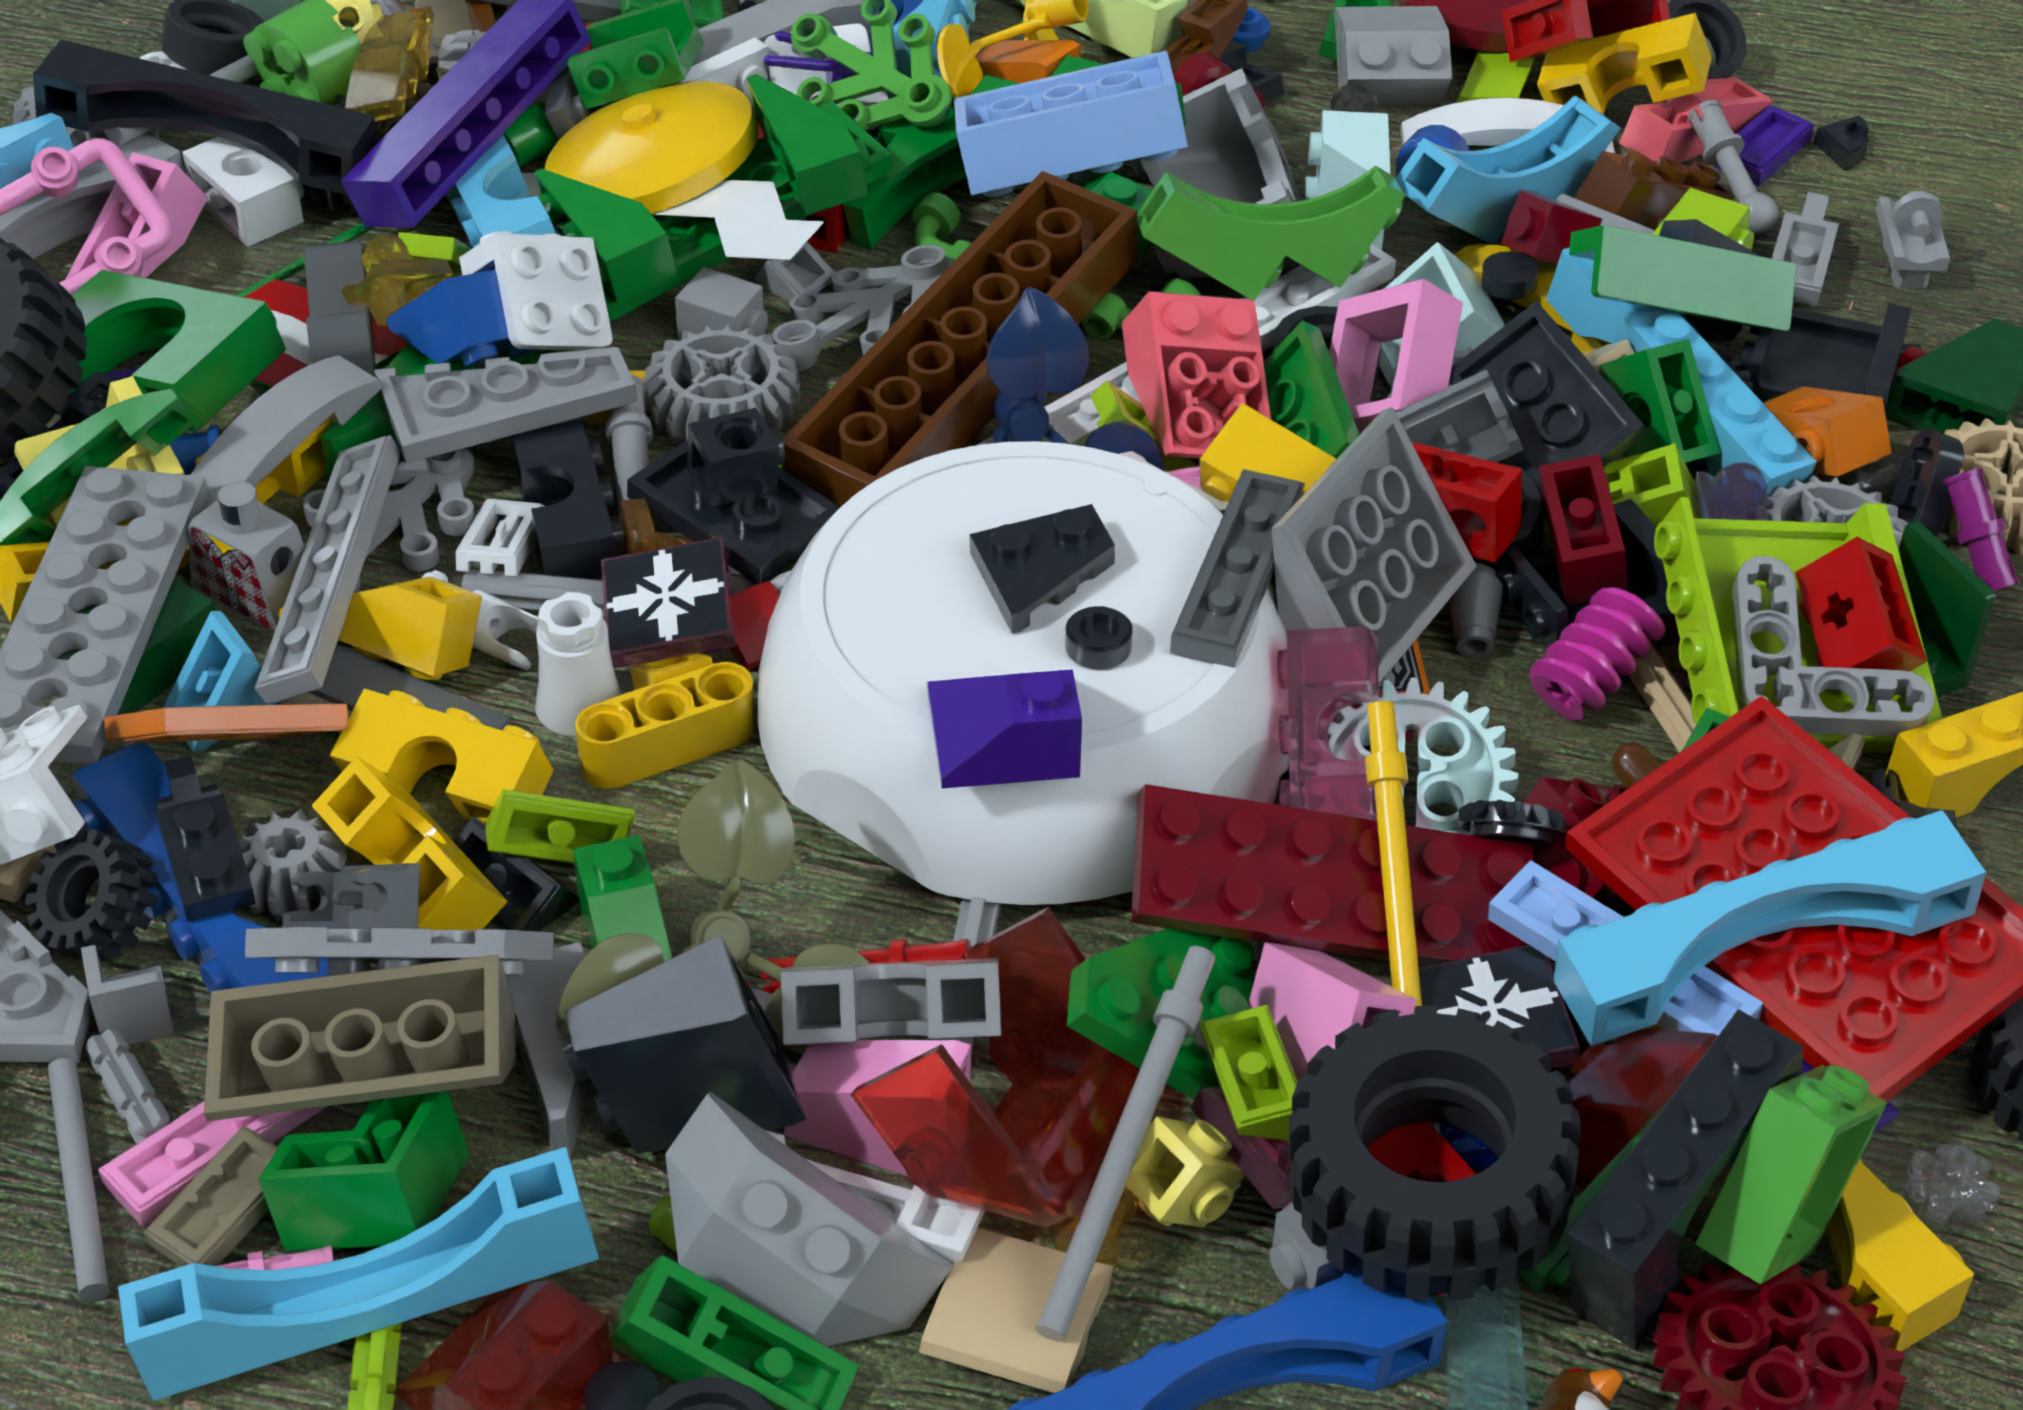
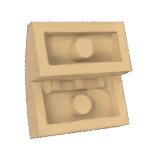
(993, 1307)

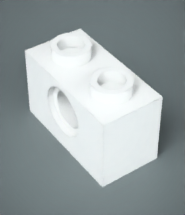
(244, 189)

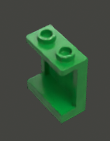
(636, 52)

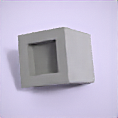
(128, 1002)

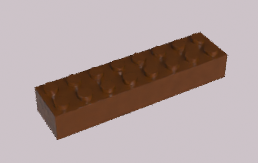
(928, 374)

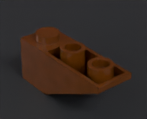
(1644, 187)

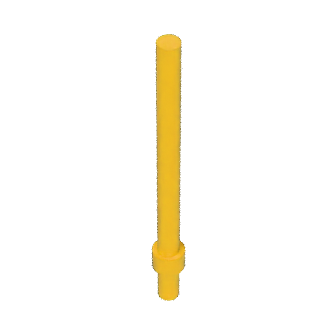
(1387, 774)

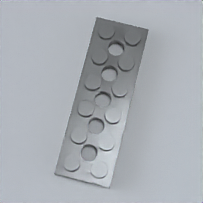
(127, 597)

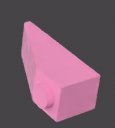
(119, 217)

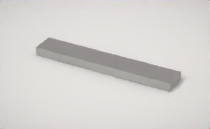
(328, 571)

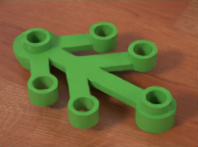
(817, 39)

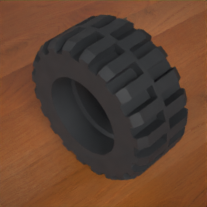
(37, 347)
(1424, 1231)

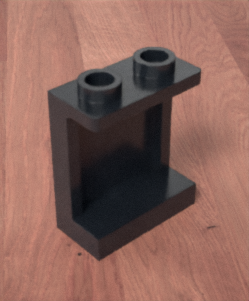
(1827, 355)

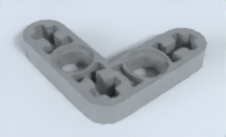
(1800, 685)

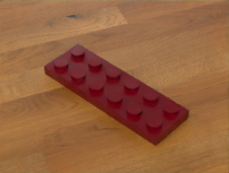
(1311, 877)

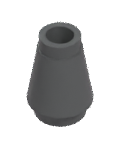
(1475, 612)

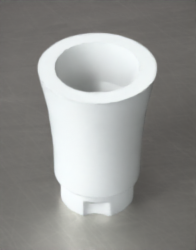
(572, 661)

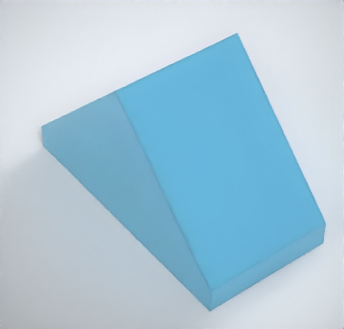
(217, 672)

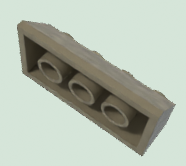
(359, 1037)

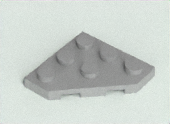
(354, 950)
(40, 1006)

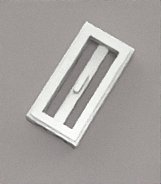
(509, 546)

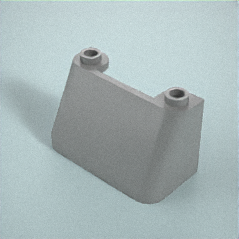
(1227, 155)

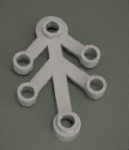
(856, 303)
(438, 475)

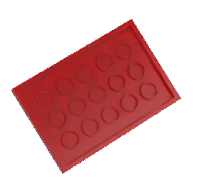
(1844, 992)

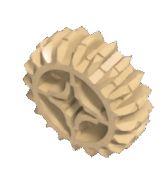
(2000, 455)

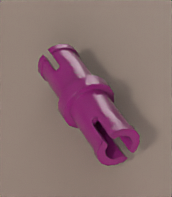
(1981, 529)

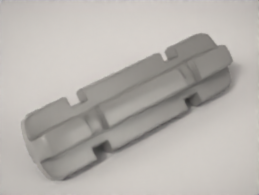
(126, 1084)

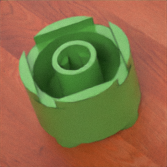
(304, 52)

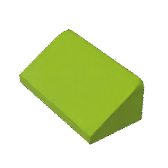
(1494, 77)
(552, 825)
(1252, 1071)

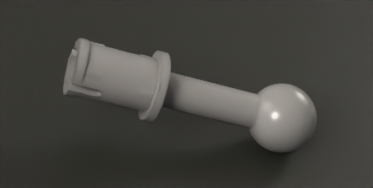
(1723, 149)

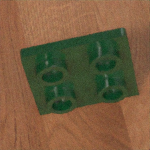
(1948, 605)

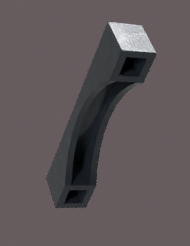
(114, 90)

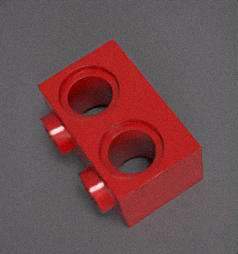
(1479, 498)

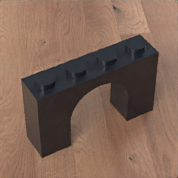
(1633, 1228)

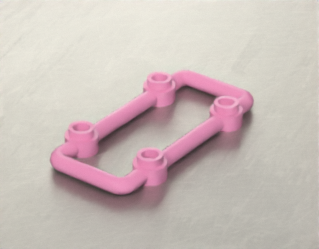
(56, 175)

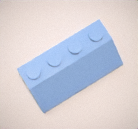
(1070, 124)

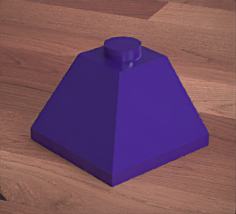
(1006, 728)

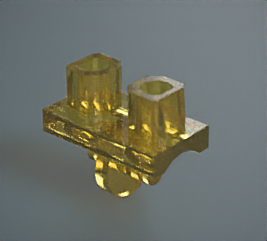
(393, 277)

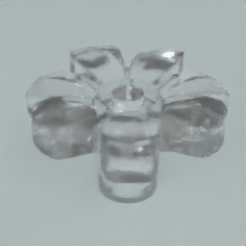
(1952, 1183)

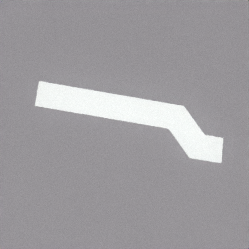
(745, 215)

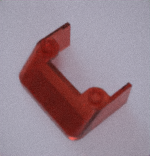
(1051, 1127)

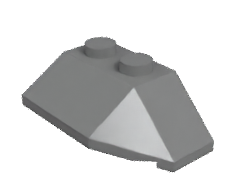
(790, 1234)

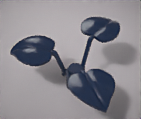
(1041, 352)

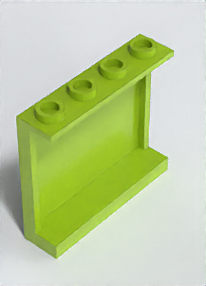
(1700, 571)

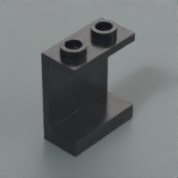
(1540, 594)

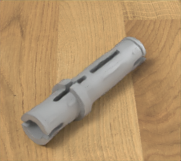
(629, 435)

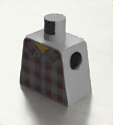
(244, 554)

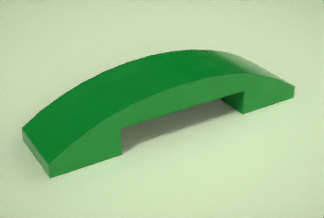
(98, 441)

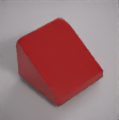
(751, 619)

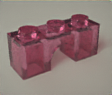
(1322, 676)

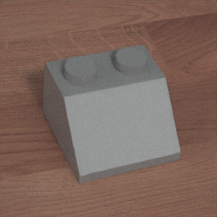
(1394, 53)

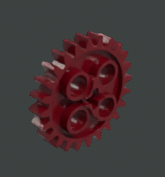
(1774, 1345)

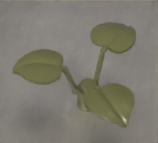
(731, 831)

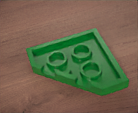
(1121, 988)

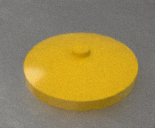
(660, 143)

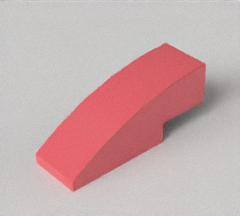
(1665, 126)

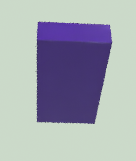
(1772, 141)

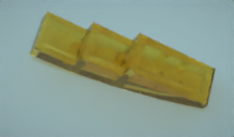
(391, 63)

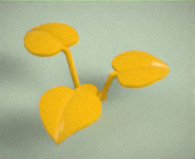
(957, 55)

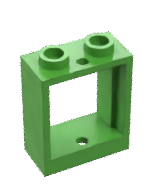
(1791, 1171)

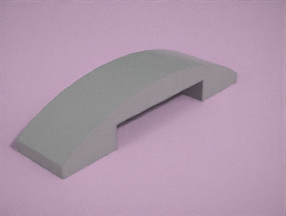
(283, 420)

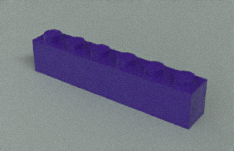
(465, 113)

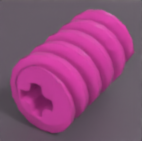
(1595, 652)

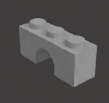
(891, 1000)

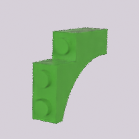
(1248, 241)

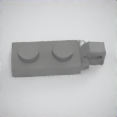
(1809, 244)

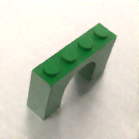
(208, 337)

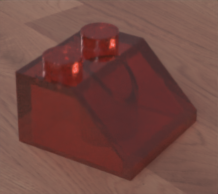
(1625, 1087)
(515, 1353)

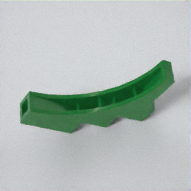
(924, 164)

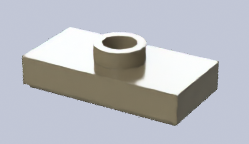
(216, 1205)

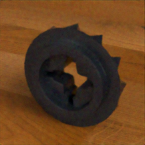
(1513, 822)

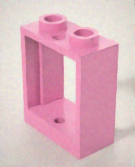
(1428, 328)

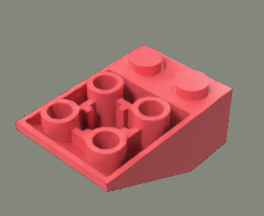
(1194, 366)

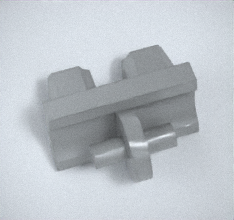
(1913, 238)

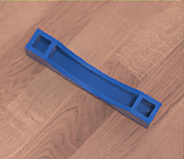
(120, 800)
(1309, 1336)

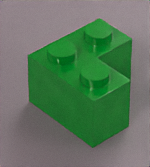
(367, 1181)

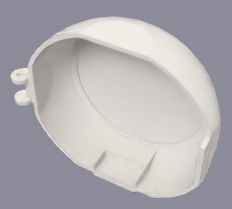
(899, 602)

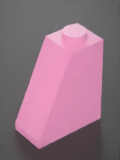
(1318, 998)
(829, 1076)

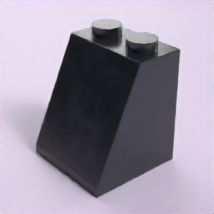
(674, 1039)

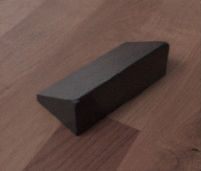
(531, 892)

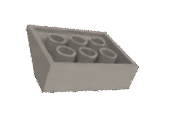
(1370, 545)

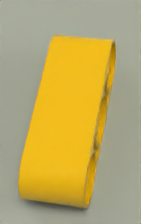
(665, 725)

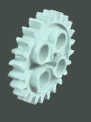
(1471, 775)

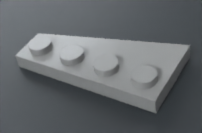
(476, 406)

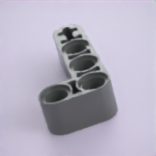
(333, 324)

